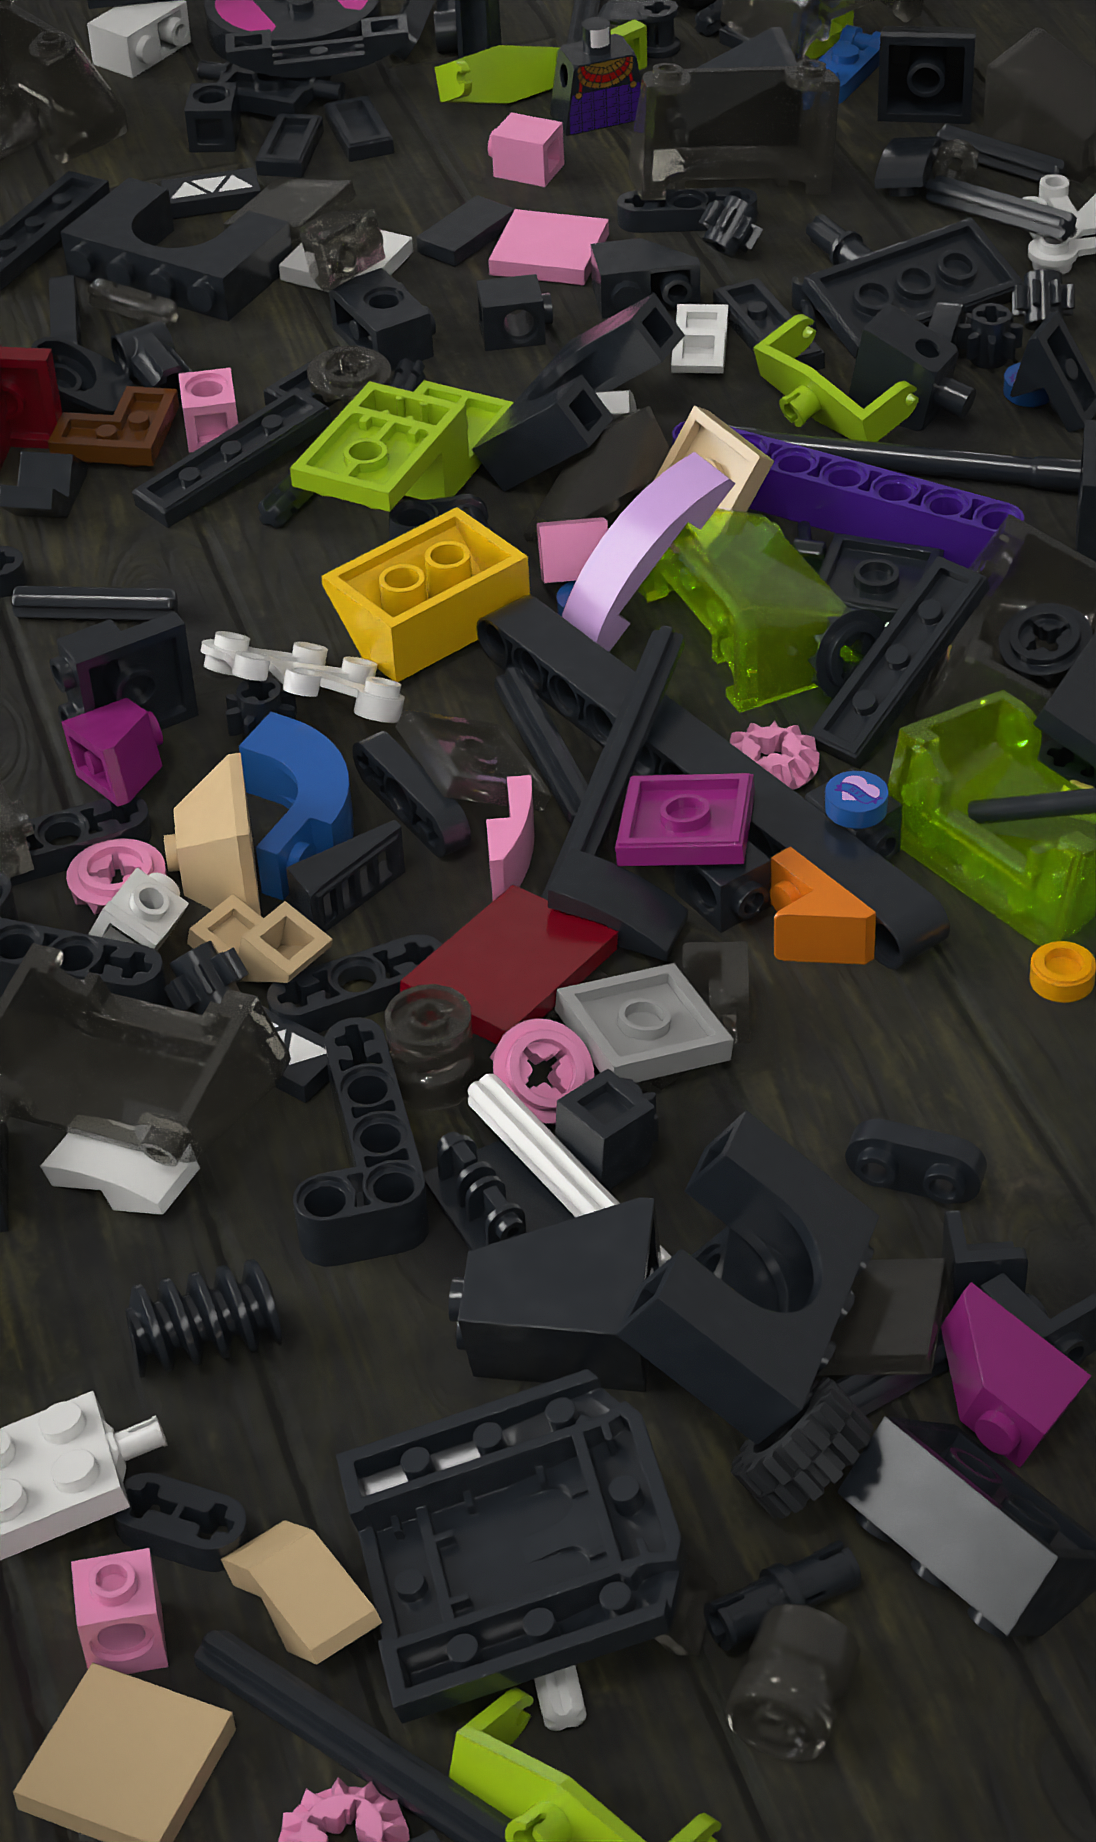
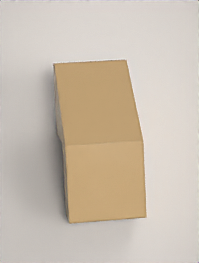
(270, 946)
(303, 1589)

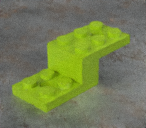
(399, 445)

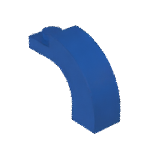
(308, 776)

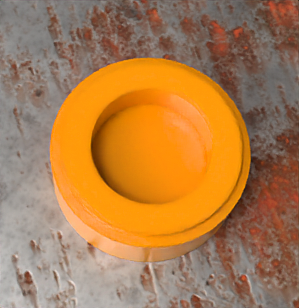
(1062, 971)

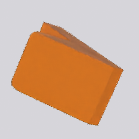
(817, 915)

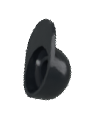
(85, 376)

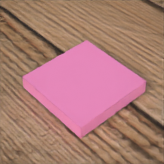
(548, 245)

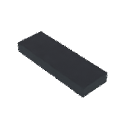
(757, 314)

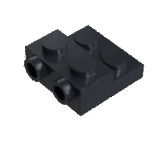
(140, 663)

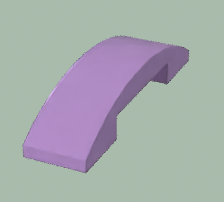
(636, 543)

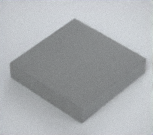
(644, 1023)

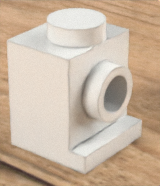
(143, 909)

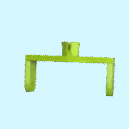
(497, 75)
(814, 396)
(535, 1796)

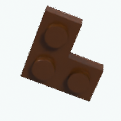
(127, 437)

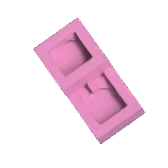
(512, 837)

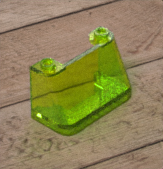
(754, 601)
(1023, 872)

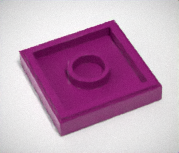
(686, 820)

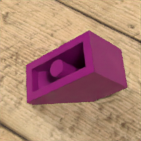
(115, 749)
(1006, 1376)

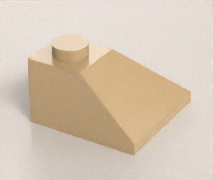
(215, 839)

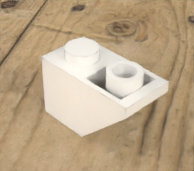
(138, 35)

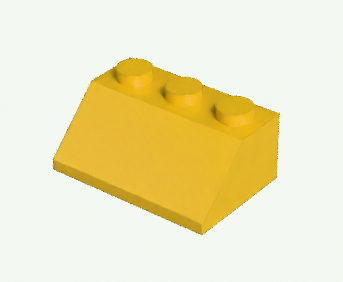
(426, 592)

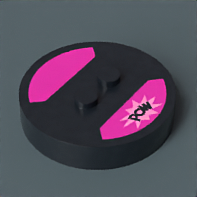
(288, 19)

